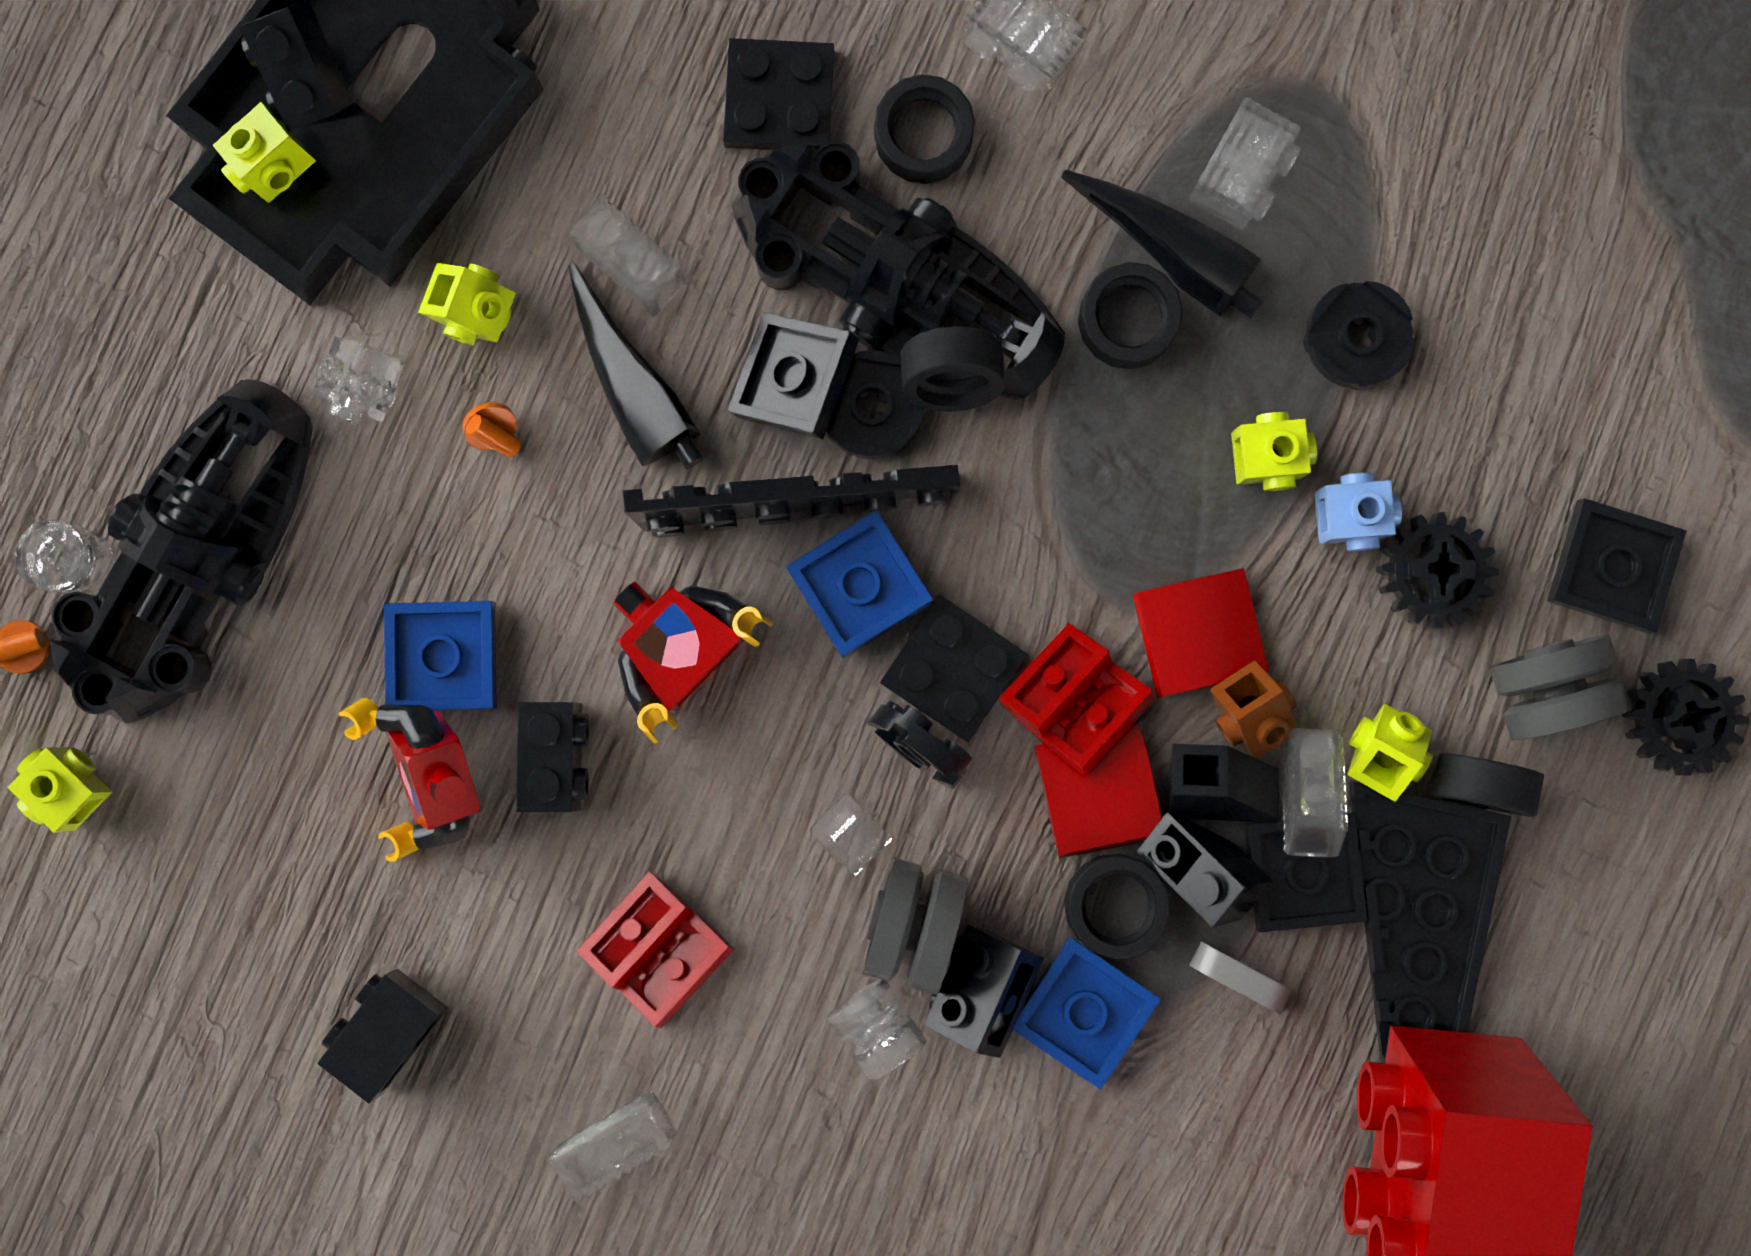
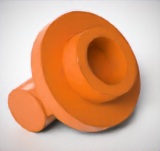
(491, 428)
(23, 647)

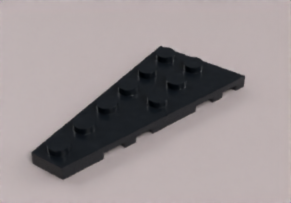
(775, 499)
(1428, 905)

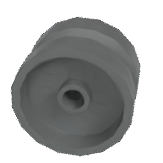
(1560, 687)
(915, 925)

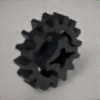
(1433, 591)
(1674, 698)

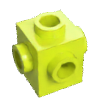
(262, 154)
(468, 302)
(1255, 456)
(1390, 751)
(58, 788)

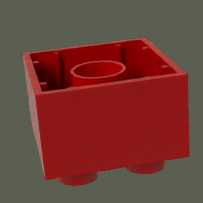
(1467, 1150)

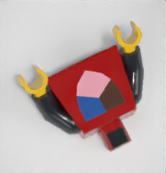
(677, 646)
(430, 771)

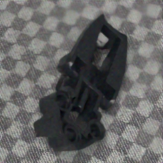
(904, 274)
(187, 539)

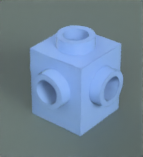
(1339, 515)

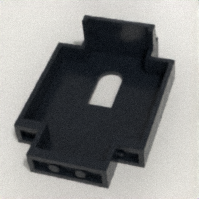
(373, 182)

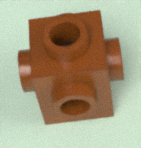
(1254, 710)

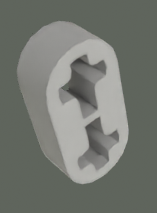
(1240, 978)

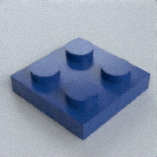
(859, 584)
(440, 655)
(1085, 1012)

